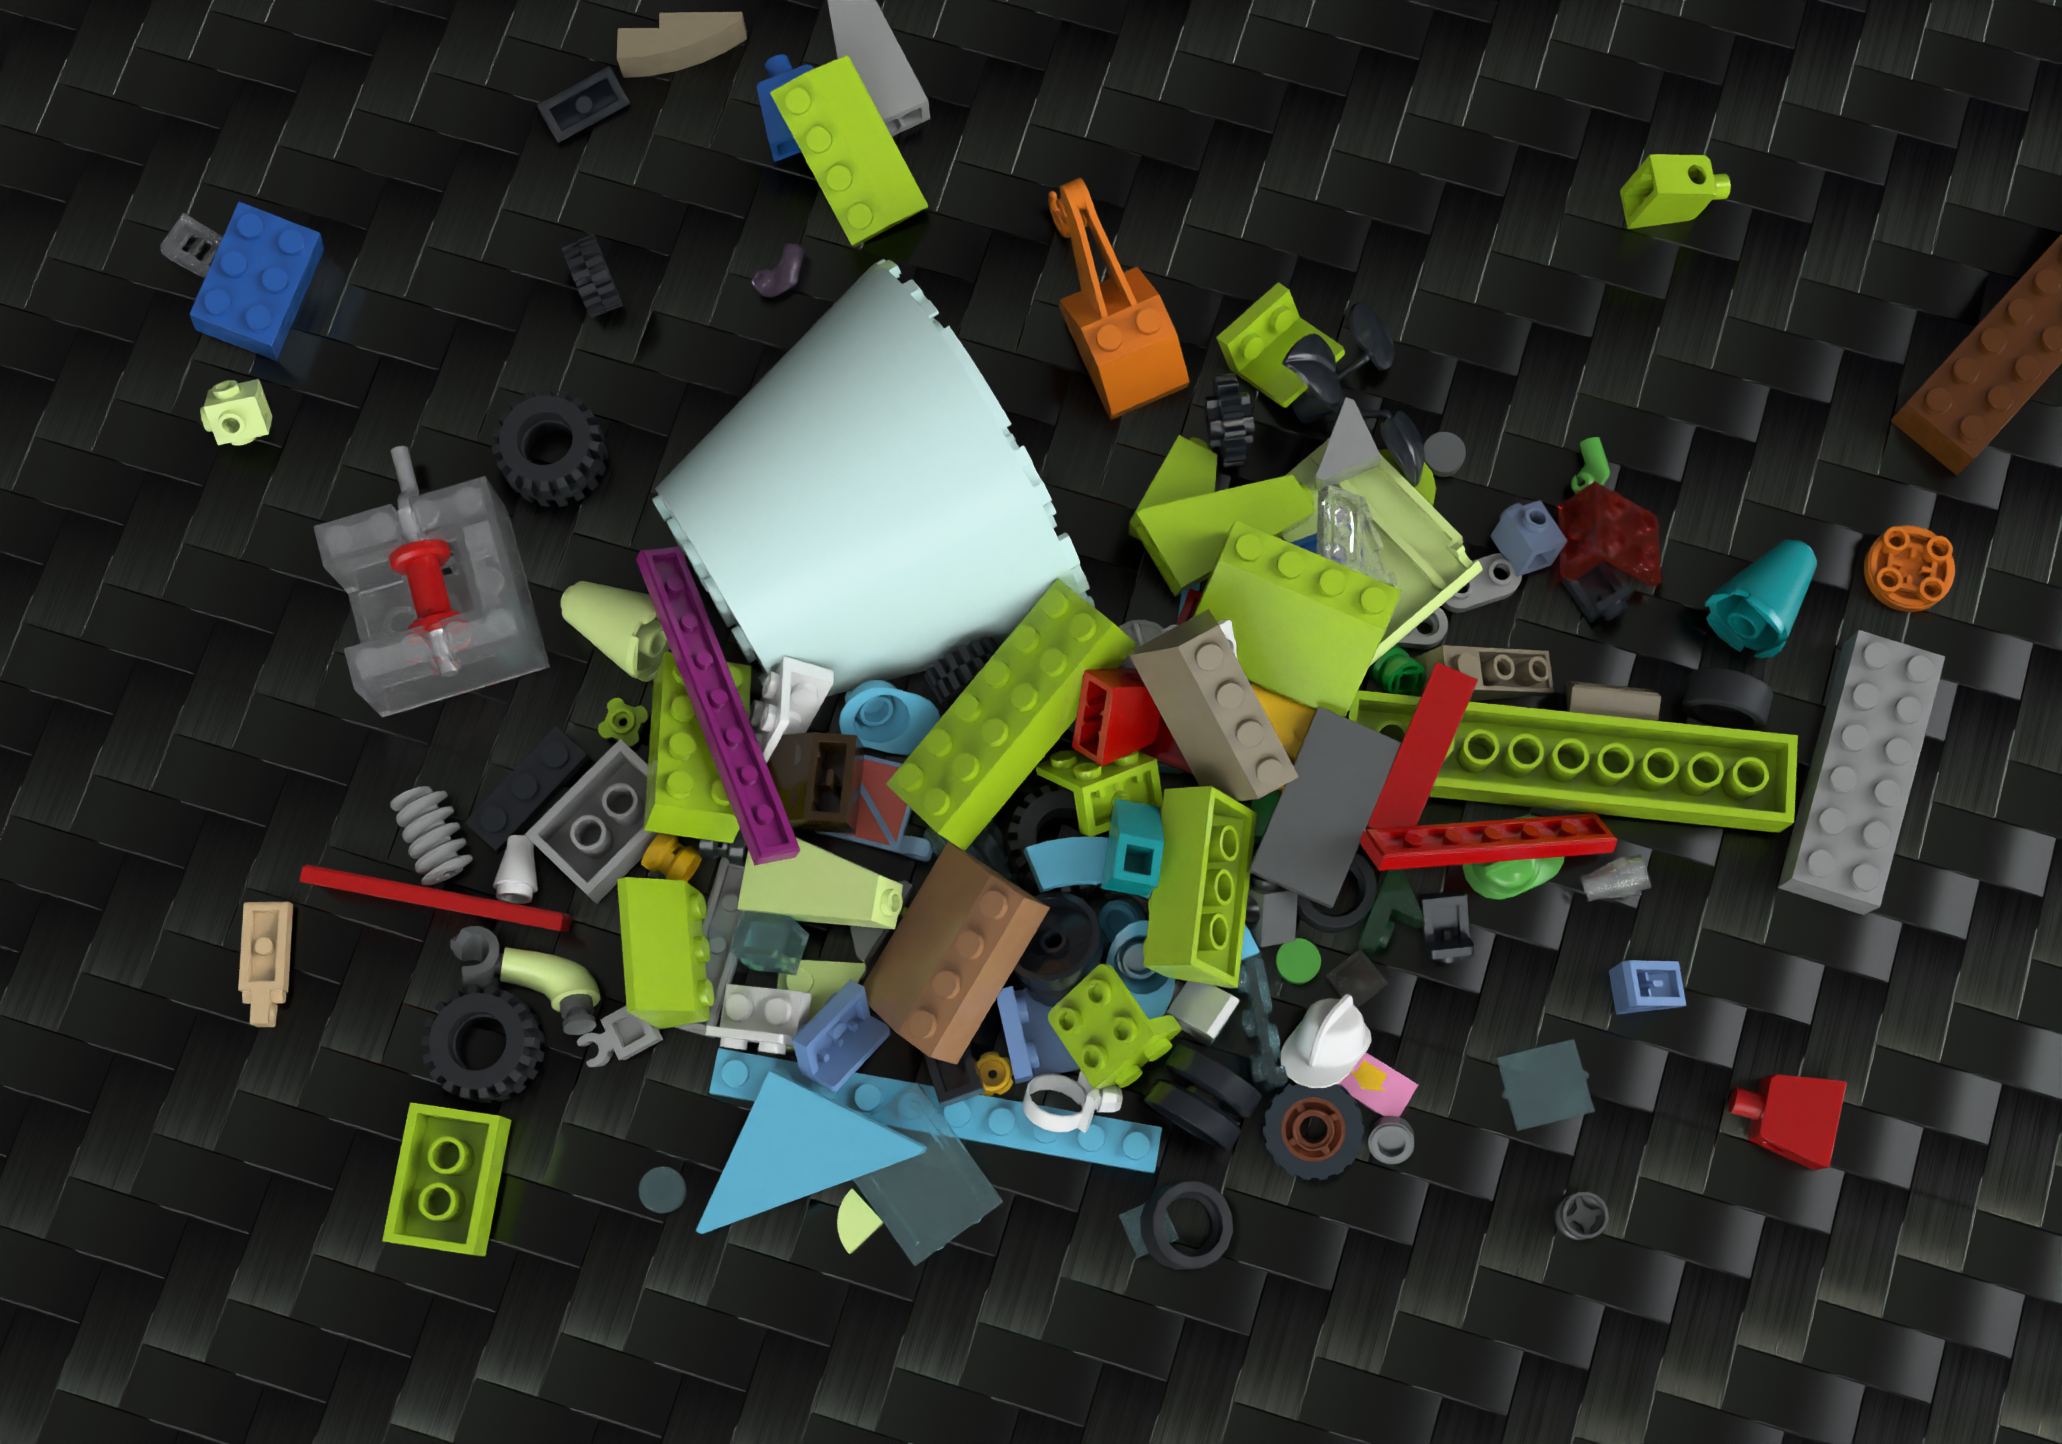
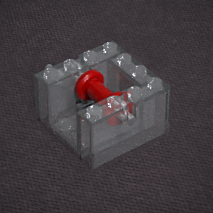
(426, 630)

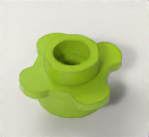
(631, 731)

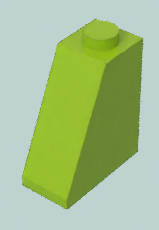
(1184, 474)

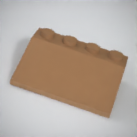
(952, 954)

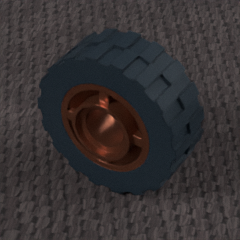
(1307, 1156)

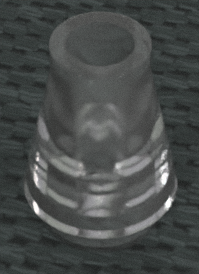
(1617, 879)

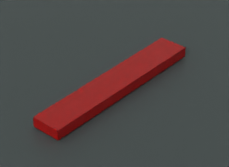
(1487, 841)
(436, 898)

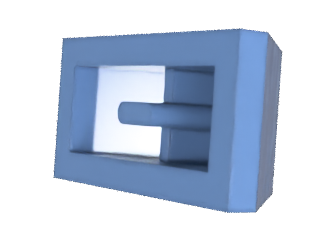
(1646, 986)

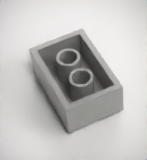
(599, 823)

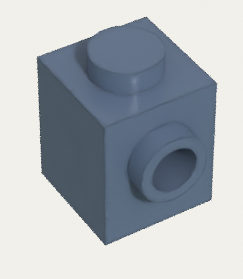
(1528, 537)

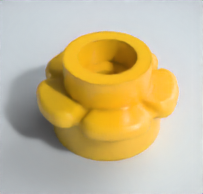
(1003, 1067)

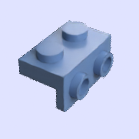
(839, 1038)

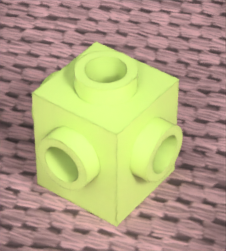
(236, 412)

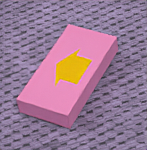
(1379, 1087)

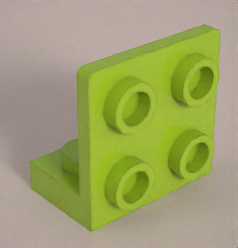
(1261, 340)
(1096, 786)

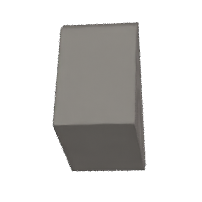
(1348, 450)

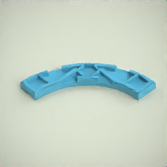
(1082, 863)

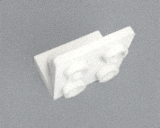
(788, 701)

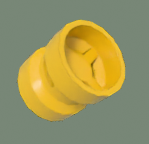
(671, 858)

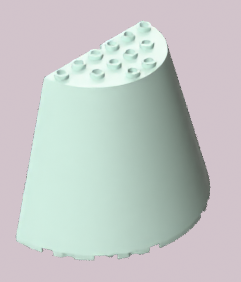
(868, 499)

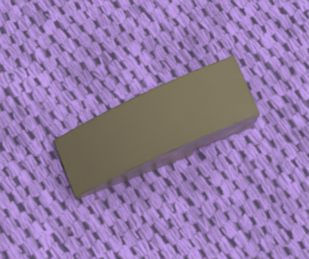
(679, 42)

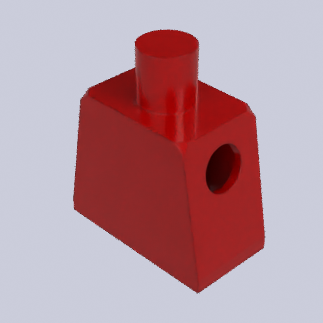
(1114, 715)
(1793, 1116)

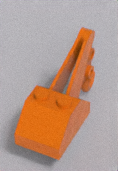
(1116, 322)

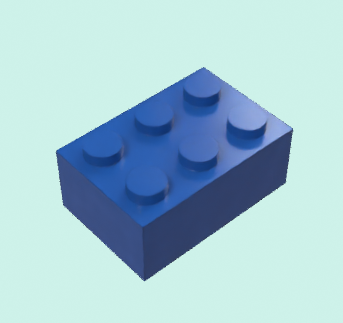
(257, 281)

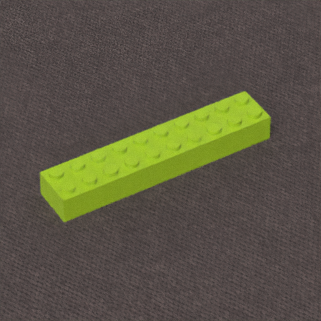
(1606, 763)

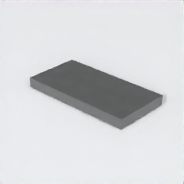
(1325, 808)

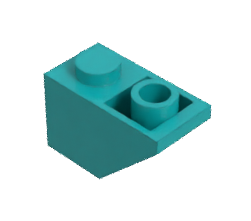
(1133, 848)

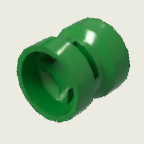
(1398, 673)

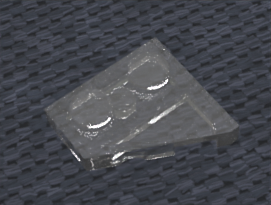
(1348, 534)

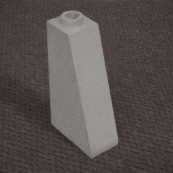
(880, 62)

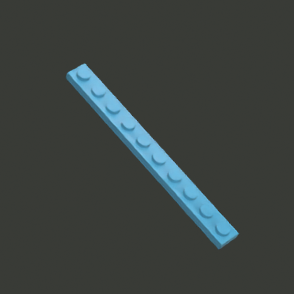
(974, 1119)

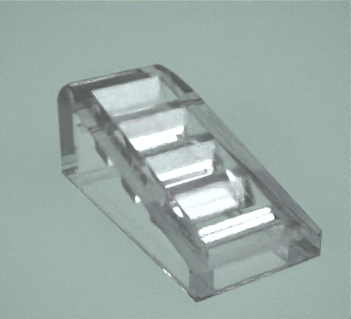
(179, 235)

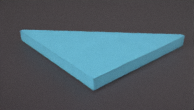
(797, 1147)

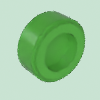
(1298, 961)

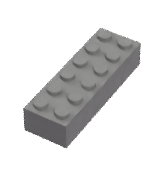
(1861, 773)

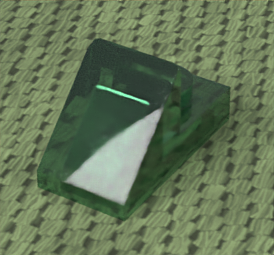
(1393, 900)

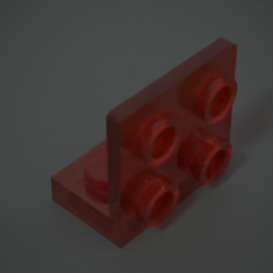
(1608, 529)

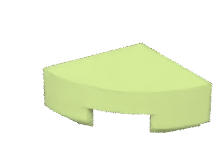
(856, 1221)

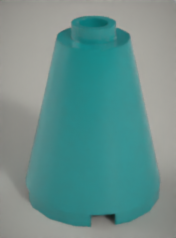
(1763, 599)

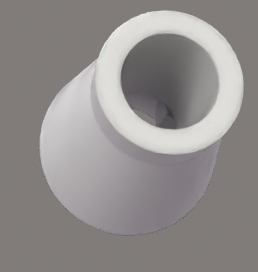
(517, 872)

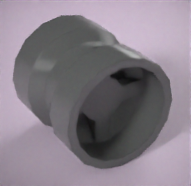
(1589, 1213)

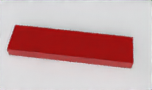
(1423, 748)

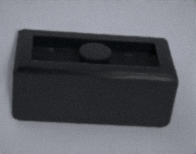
(582, 103)

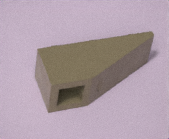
(1499, 670)

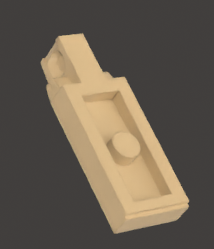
(265, 959)

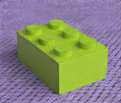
(447, 1179)

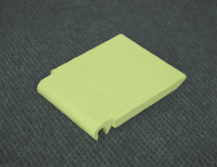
(1415, 538)

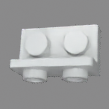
(761, 1017)

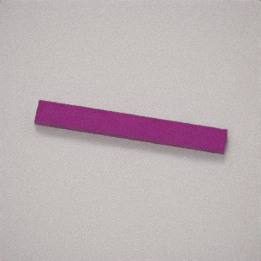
(718, 706)

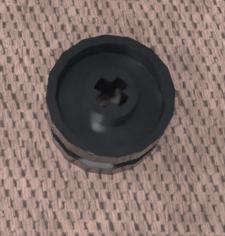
(1062, 949)
(1206, 1092)

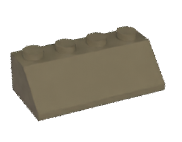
(1213, 710)

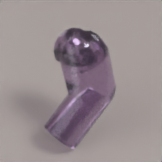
(783, 277)

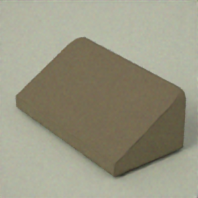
(1612, 700)

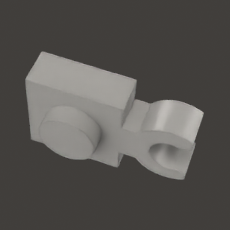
(622, 1034)

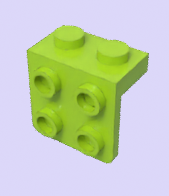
(1109, 1030)

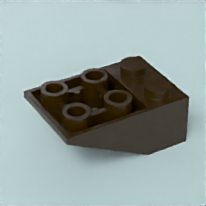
(819, 780)

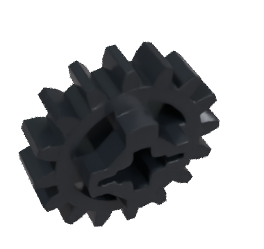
(1229, 419)

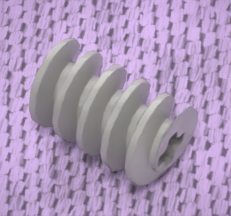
(430, 834)

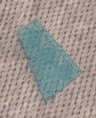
(1257, 1024)

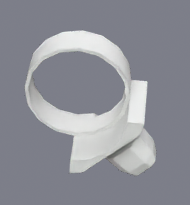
(1103, 1100)

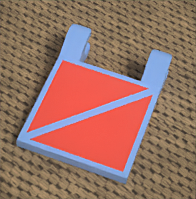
(883, 814)

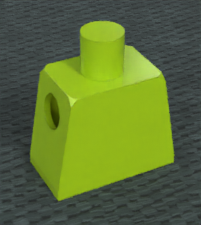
(1671, 190)

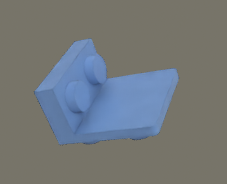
(1030, 1037)

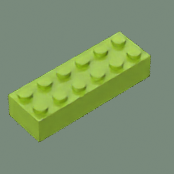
(1008, 715)

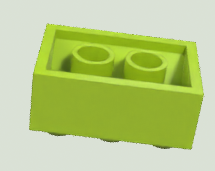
(664, 951)

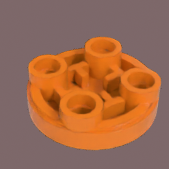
(1909, 568)

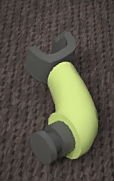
(561, 980)

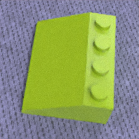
(1297, 617)

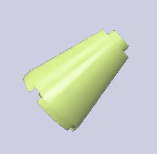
(619, 625)

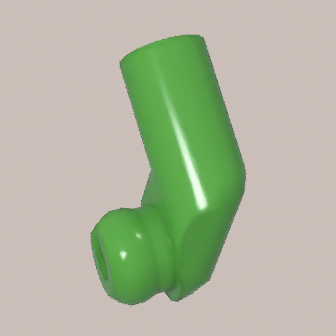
(1595, 467)

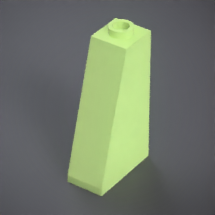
(821, 890)

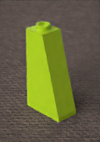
(1189, 532)

